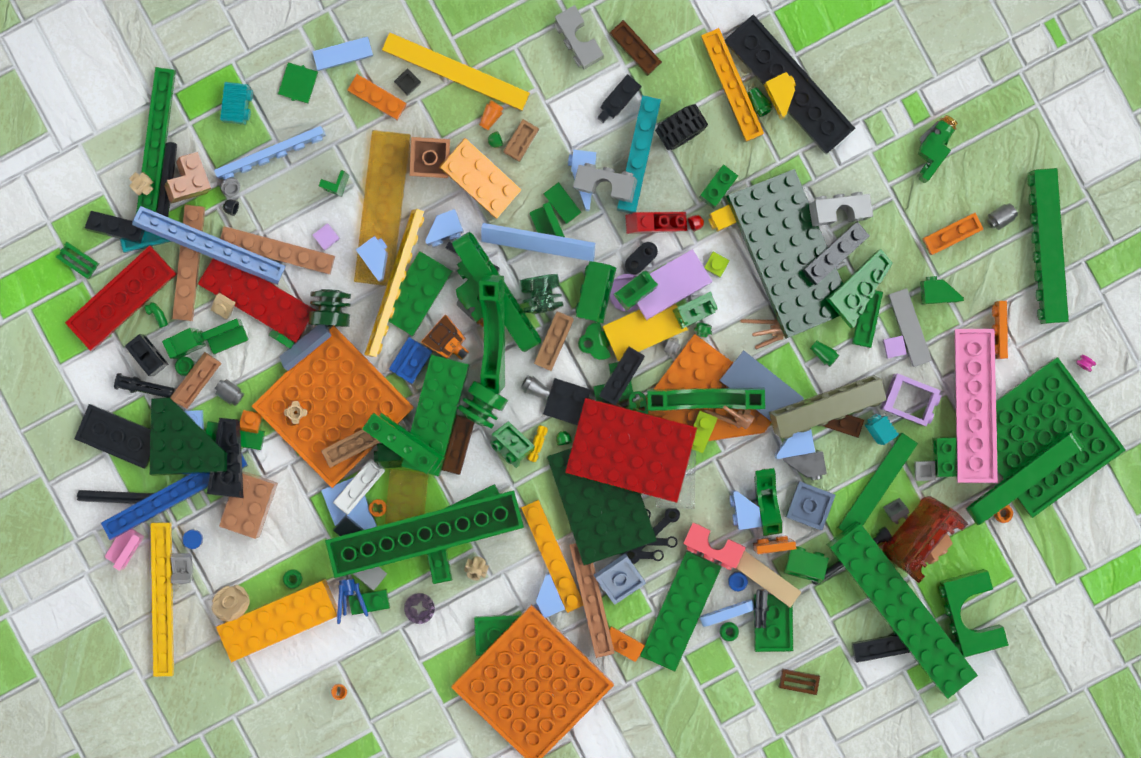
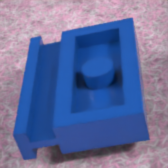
(410, 360)

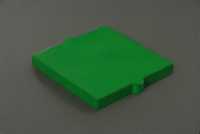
(298, 83)

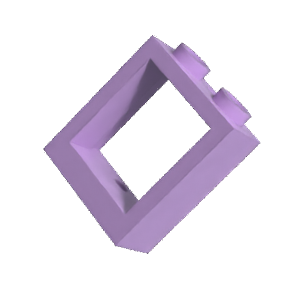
(892, 393)

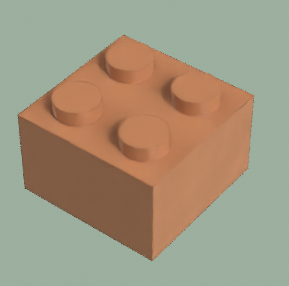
(427, 156)

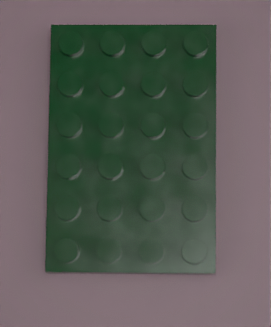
(601, 515)

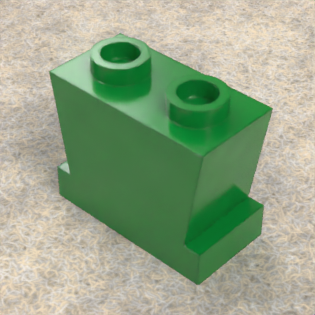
(184, 343)

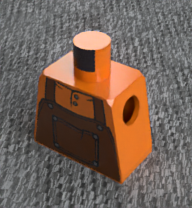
(446, 339)

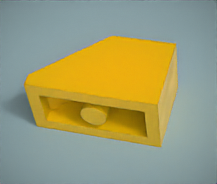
(781, 92)

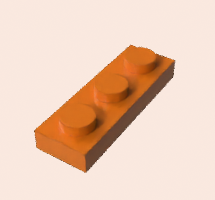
(377, 97)
(952, 234)
(999, 311)

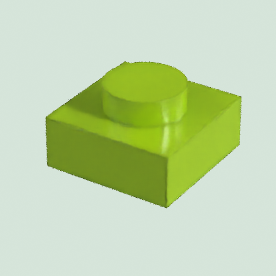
(716, 264)

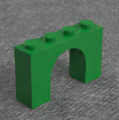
(956, 592)

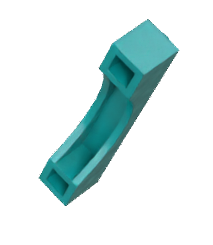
(640, 148)

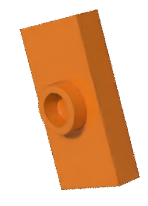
(625, 644)

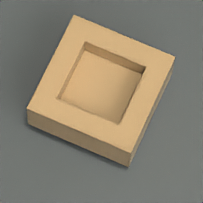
(223, 306)

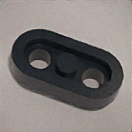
(641, 258)

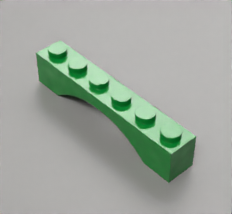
(492, 304)
(706, 398)

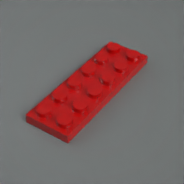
(121, 298)
(258, 298)

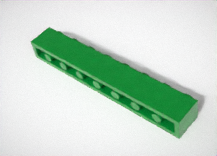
(1048, 246)

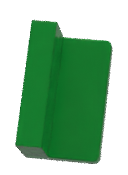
(339, 187)
(546, 220)
(226, 336)

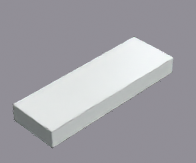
(358, 486)

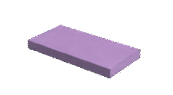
(675, 282)

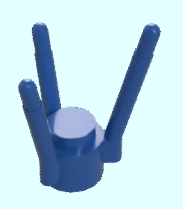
(346, 589)

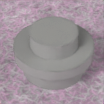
(230, 186)
(672, 347)

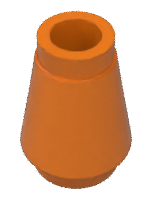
(491, 114)

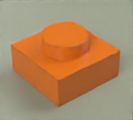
(250, 421)

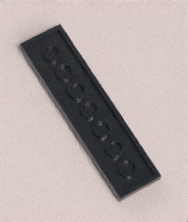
(809, 104)

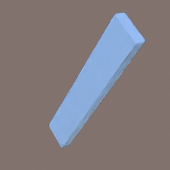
(538, 242)

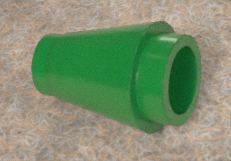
(760, 103)
(825, 353)

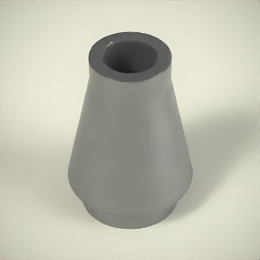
(534, 387)

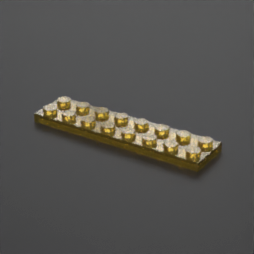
(383, 199)

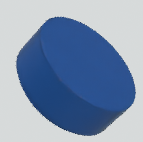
(192, 539)
(737, 581)

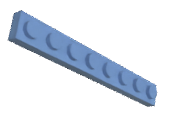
(208, 245)

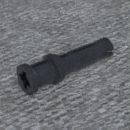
(134, 384)

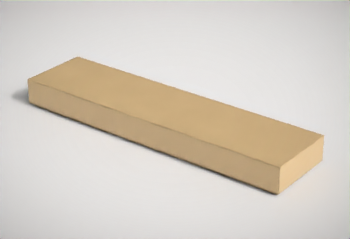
(768, 579)

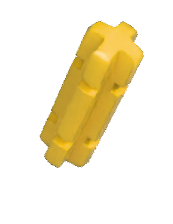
(537, 442)

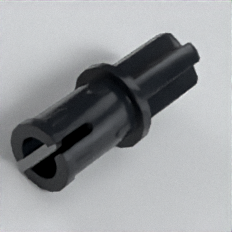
(761, 608)

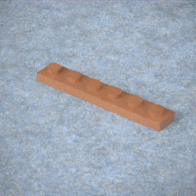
(279, 250)
(188, 268)
(593, 605)

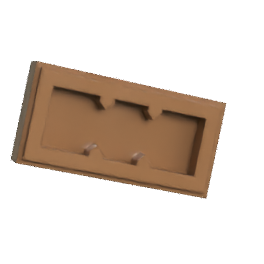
(521, 140)

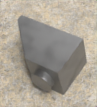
(808, 464)

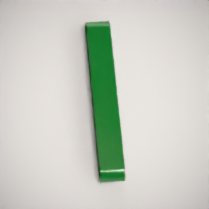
(479, 265)
(1024, 477)

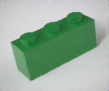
(595, 291)

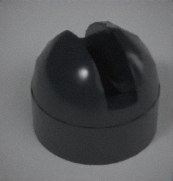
(231, 207)

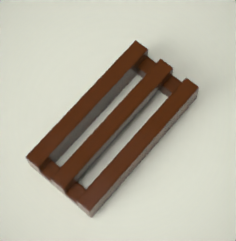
(799, 681)

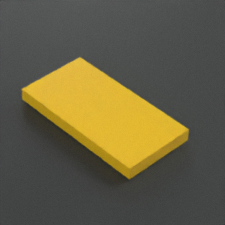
(640, 333)

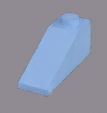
(580, 158)

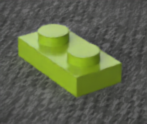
(705, 425)

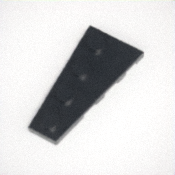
(230, 482)

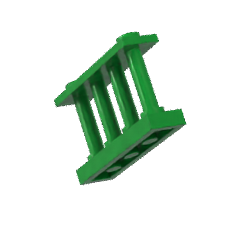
(403, 443)

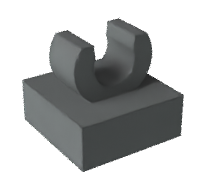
(896, 510)

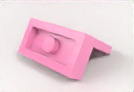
(124, 548)

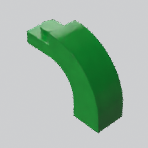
(767, 501)

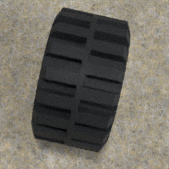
(681, 127)

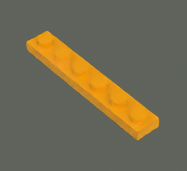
(732, 85)
(552, 556)

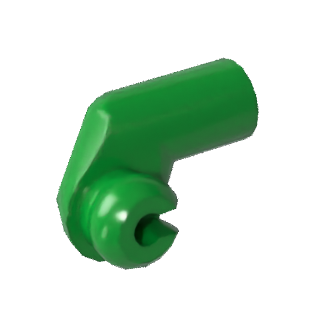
(158, 313)

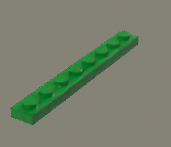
(157, 134)

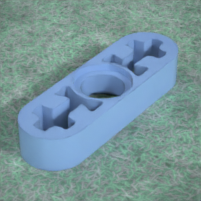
(727, 613)

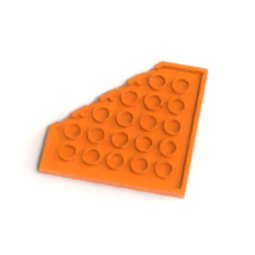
(703, 367)

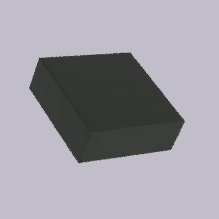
(407, 82)

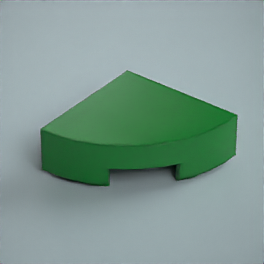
(280, 338)

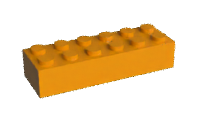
(278, 620)

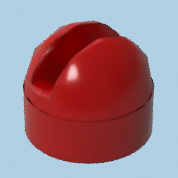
(695, 222)

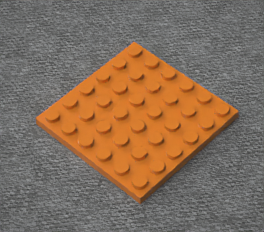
(340, 396)
(532, 684)

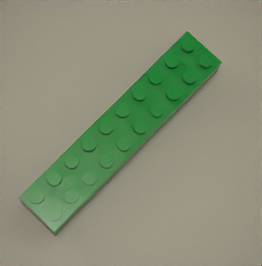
(424, 534)
(902, 609)

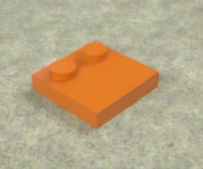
(781, 543)

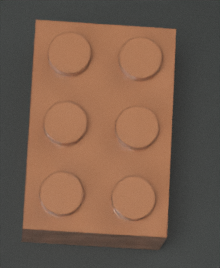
(249, 514)

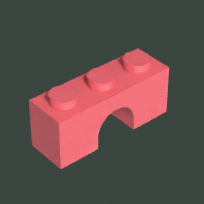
(698, 541)

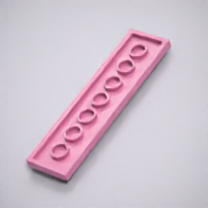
(975, 406)

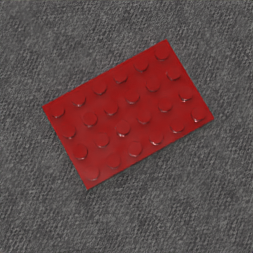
(631, 450)

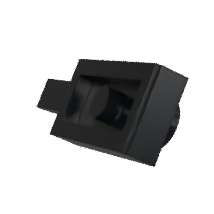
(619, 98)

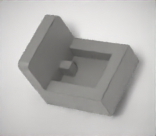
(182, 568)

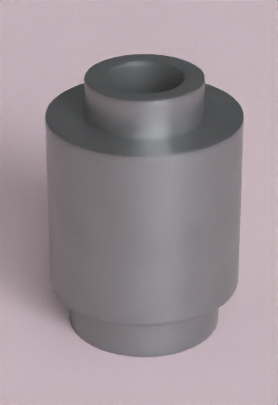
(1002, 216)
(229, 392)

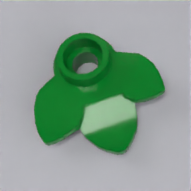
(598, 342)

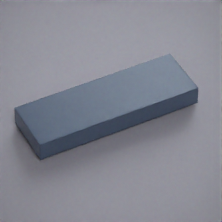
(305, 346)

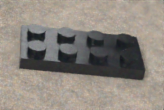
(115, 435)

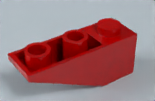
(655, 222)

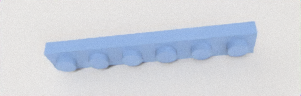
(278, 151)

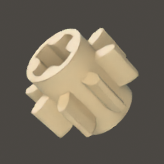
(141, 183)
(476, 568)

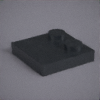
(566, 401)

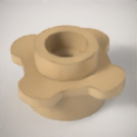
(300, 412)

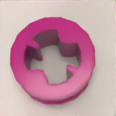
(1086, 363)

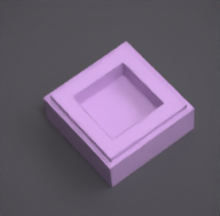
(326, 236)
(894, 346)

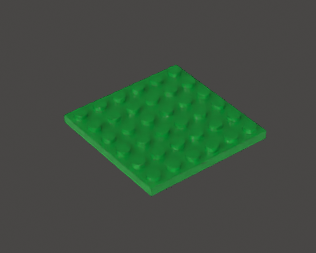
(1038, 415)

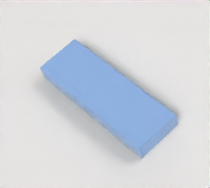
(343, 53)

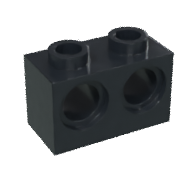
(146, 355)

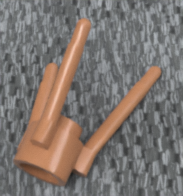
(775, 330)
(742, 418)

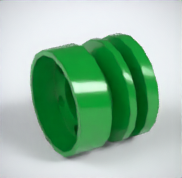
(482, 405)

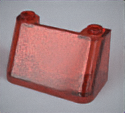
(921, 535)

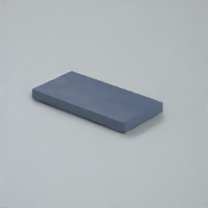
(749, 373)

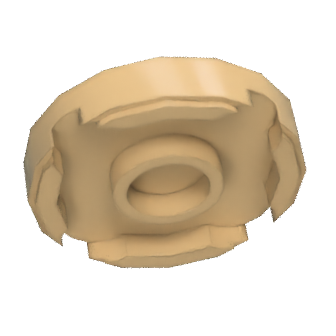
(230, 603)

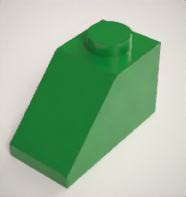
(938, 291)

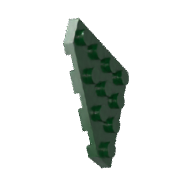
(180, 443)

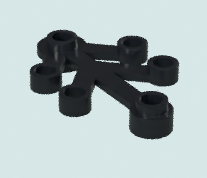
(660, 541)

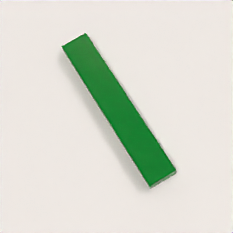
(879, 481)

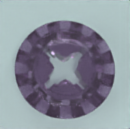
(411, 612)

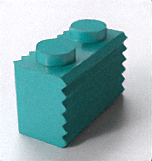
(235, 103)
(881, 429)

